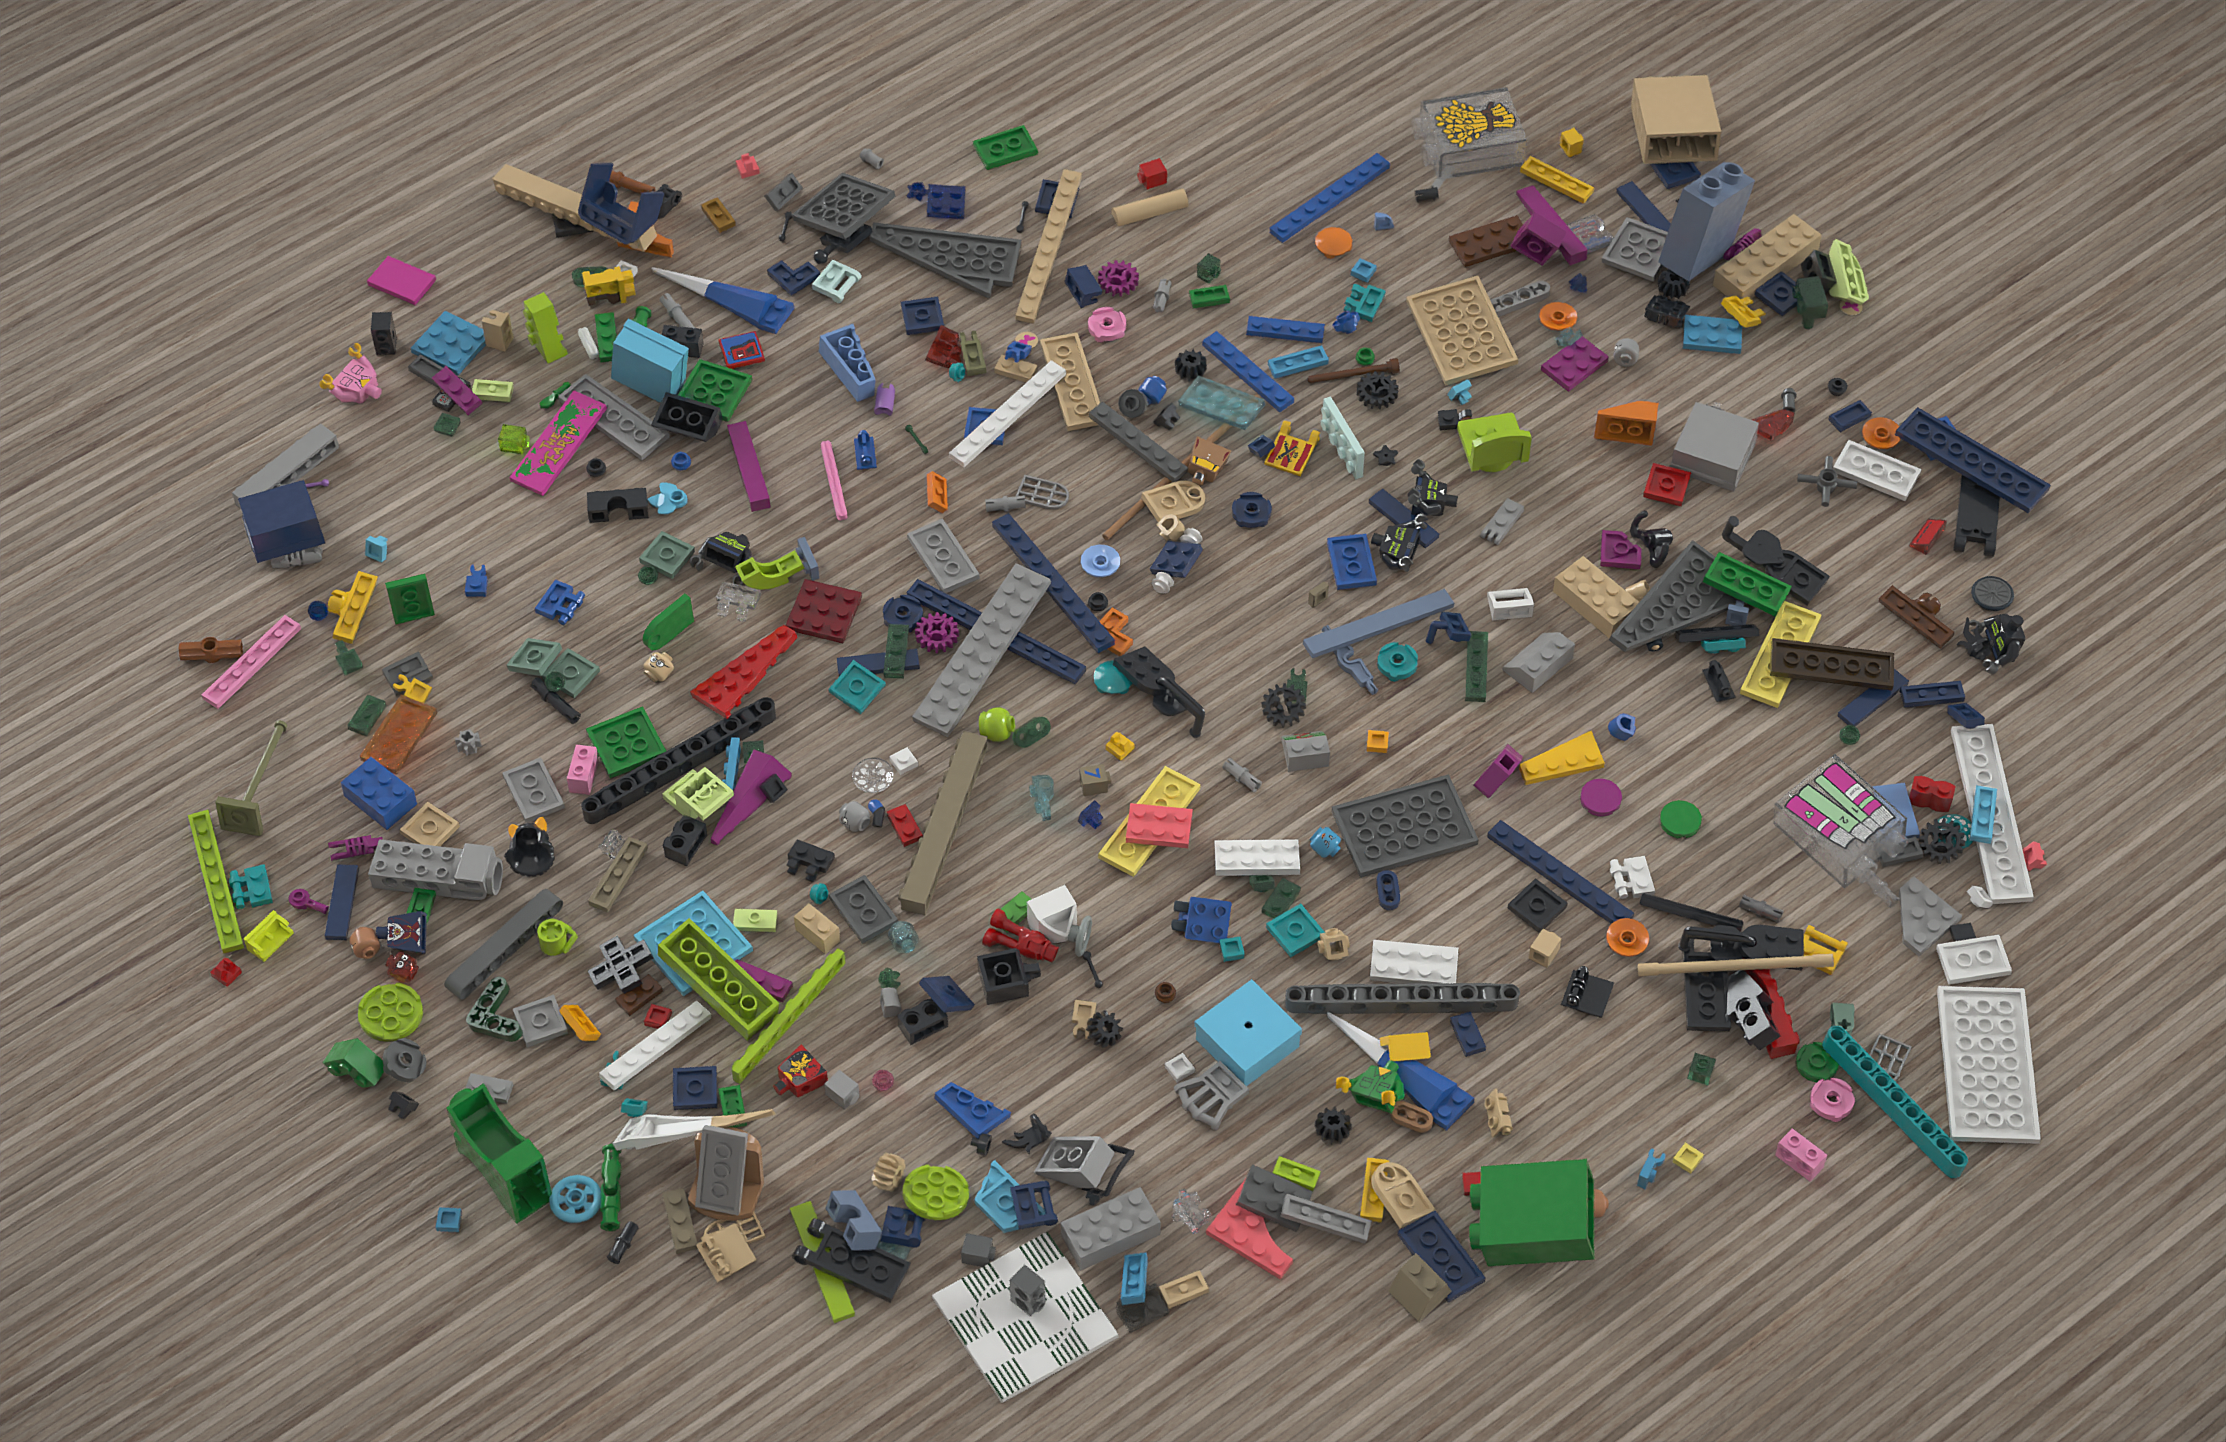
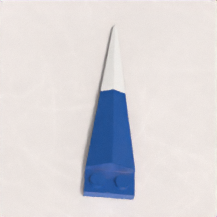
(755, 307)
(1421, 1084)

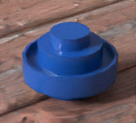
(1346, 322)

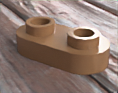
(1412, 1116)

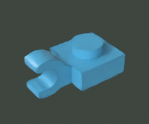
(1648, 1173)

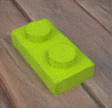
(1296, 1173)

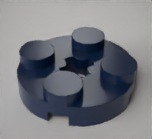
(1248, 519)
(904, 603)

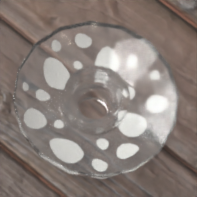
(869, 769)

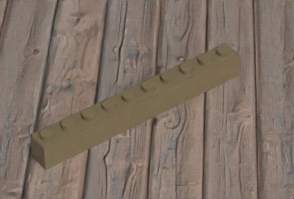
(943, 823)

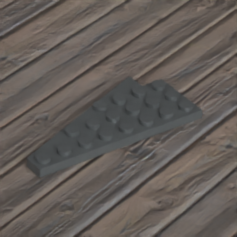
(961, 257)
(1674, 601)

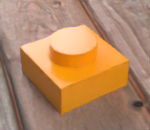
(1377, 741)

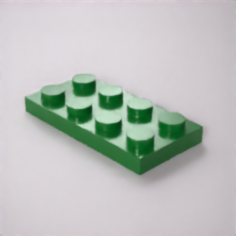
(1747, 584)

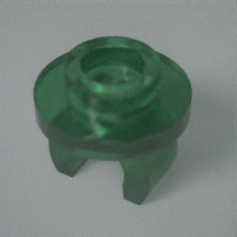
(887, 977)

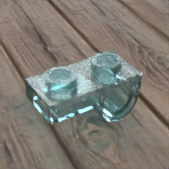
(1042, 795)

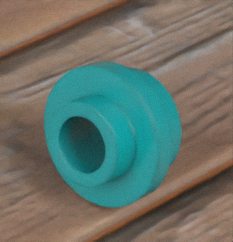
(957, 372)
(819, 893)

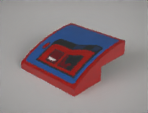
(741, 350)

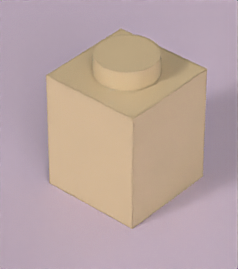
(1545, 948)

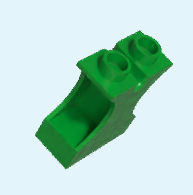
(499, 1152)

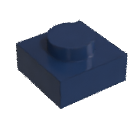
(1261, 446)

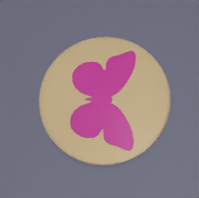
(1850, 308)
(1027, 338)

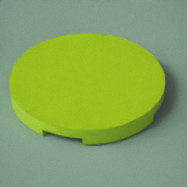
(390, 1012)
(935, 1192)

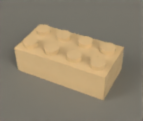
(1594, 595)

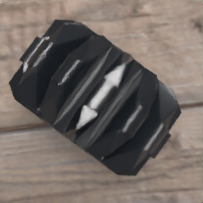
(1672, 284)
(1190, 365)
(1096, 1028)
(1333, 1125)

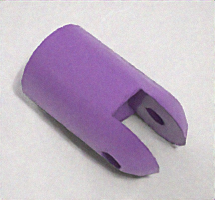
(884, 400)

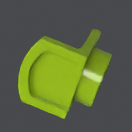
(1494, 442)

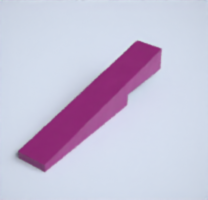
(1571, 246)
(749, 466)

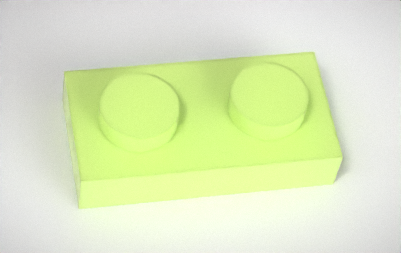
(493, 390)

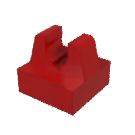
(226, 972)

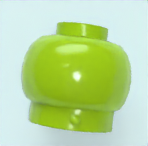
(996, 724)

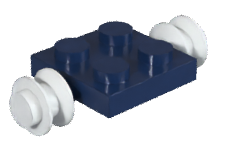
(1176, 560)

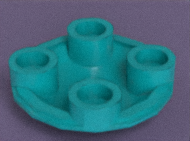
(1110, 679)

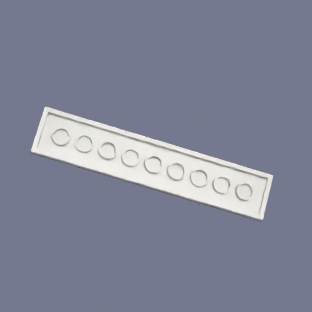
(2002, 859)

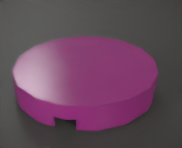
(1601, 797)

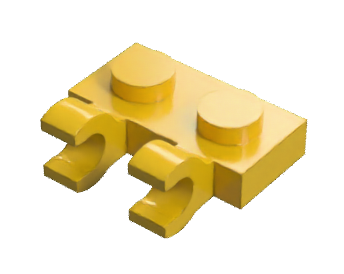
(1741, 311)

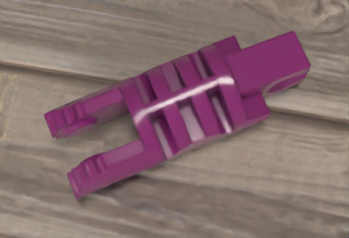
(1744, 242)
(355, 847)

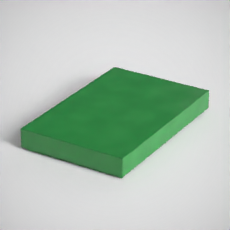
(1005, 147)
(410, 598)

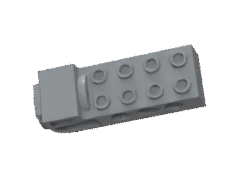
(449, 871)

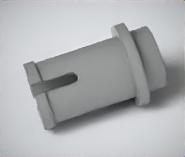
(867, 156)

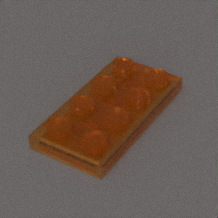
(399, 733)

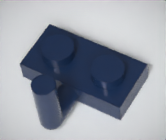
(1454, 626)

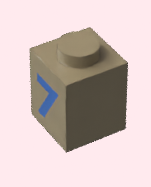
(1094, 779)

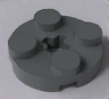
(396, 1068)

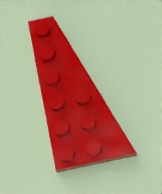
(741, 675)

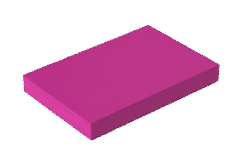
(401, 280)

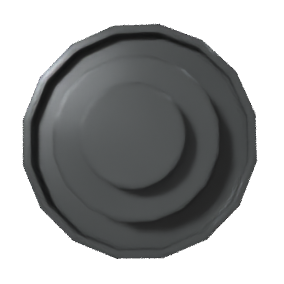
(1132, 403)

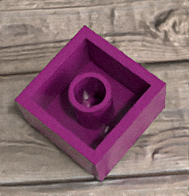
(1538, 239)

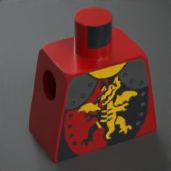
(800, 1073)

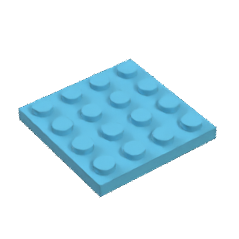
(705, 916)

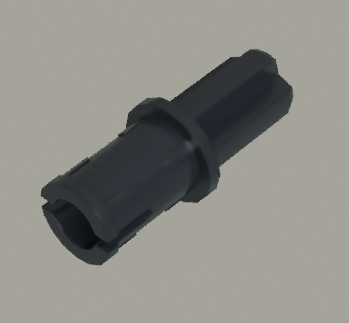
(622, 1242)

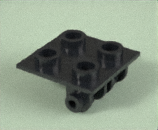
(1662, 305)
(1587, 993)

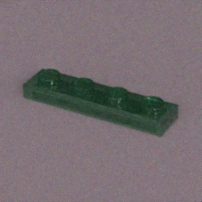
(1476, 667)

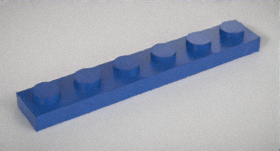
(1248, 371)

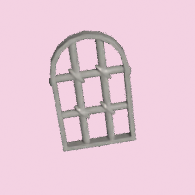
(1037, 487)
(1892, 1057)

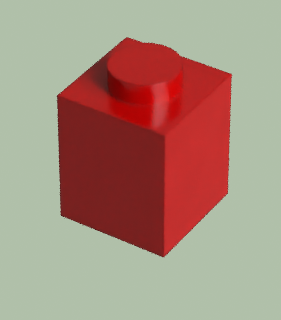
(1152, 174)

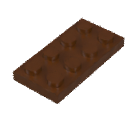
(1486, 241)

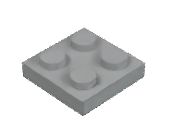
(540, 1021)

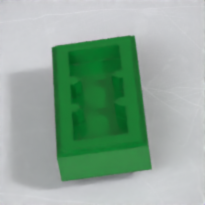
(1209, 296)
(732, 1102)

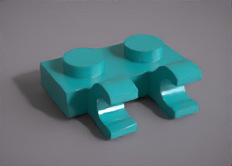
(1369, 304)

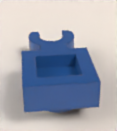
(1017, 351)
(477, 583)

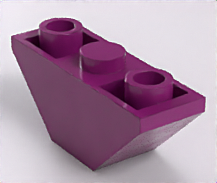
(1498, 771)

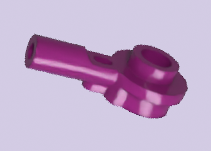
(301, 900)

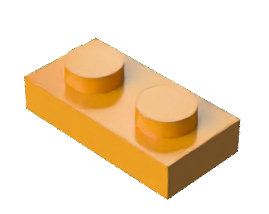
(580, 1023)

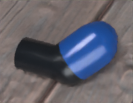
(878, 811)

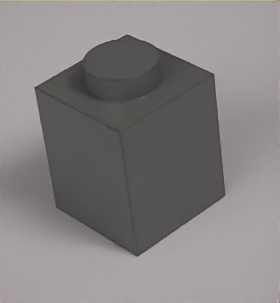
(977, 1250)

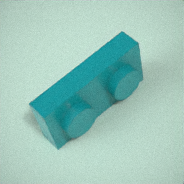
(1730, 645)

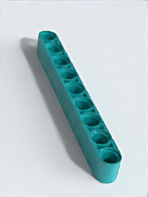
(1895, 1102)

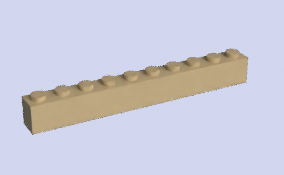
(552, 199)

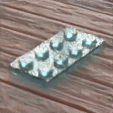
(1221, 402)

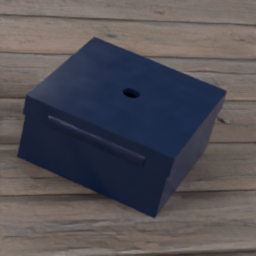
(280, 521)

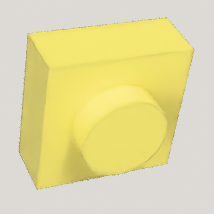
(1688, 1158)

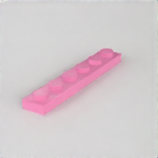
(251, 662)

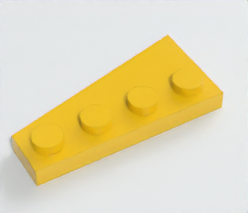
(1564, 760)

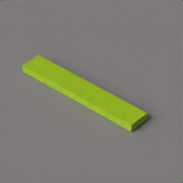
(831, 1287)

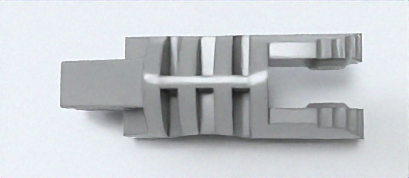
(299, 558)

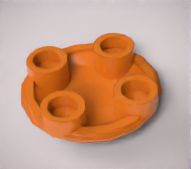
(1333, 242)

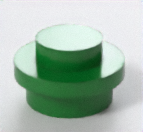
(1365, 356)

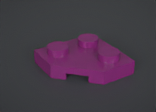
(1619, 551)

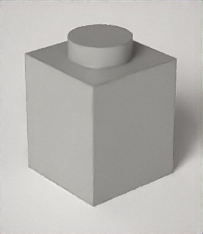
(842, 1089)

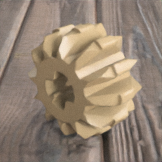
(888, 1172)

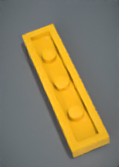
(1557, 179)

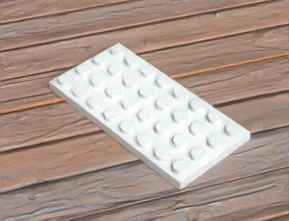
(1988, 1065)

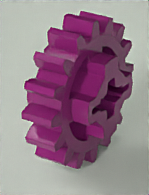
(1116, 278)
(937, 632)

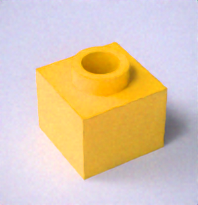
(1571, 142)

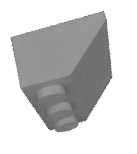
(1540, 660)

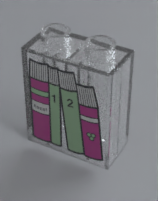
(1841, 822)

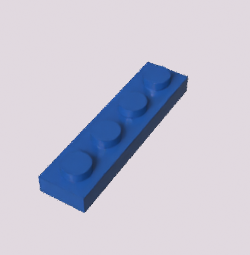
(1285, 329)

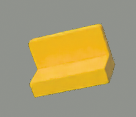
(1407, 1046)

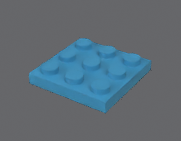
(450, 342)

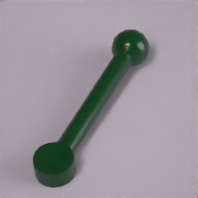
(908, 428)

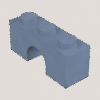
(861, 1228)

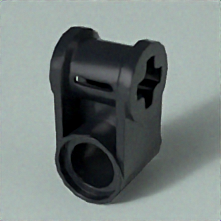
(670, 200)

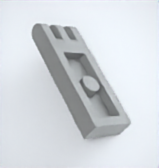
(1502, 521)

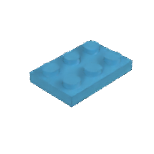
(1712, 334)

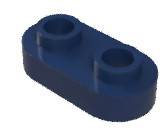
(1388, 891)

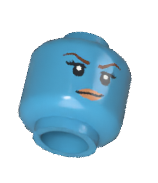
(1325, 842)

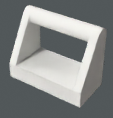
(1513, 608)

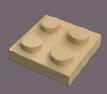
(429, 826)

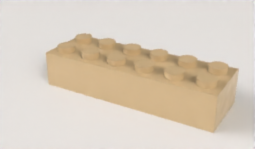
(1772, 253)

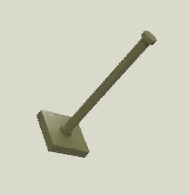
(244, 815)

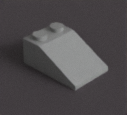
(1076, 1160)

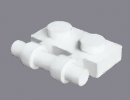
(1638, 877)

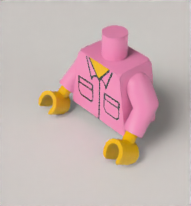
(355, 381)

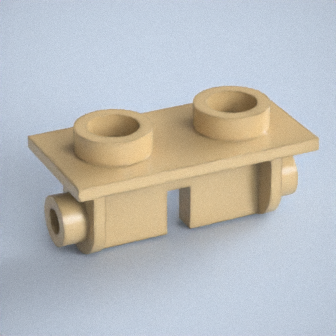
(1496, 1105)

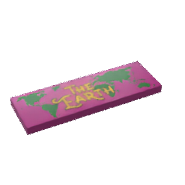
(558, 443)

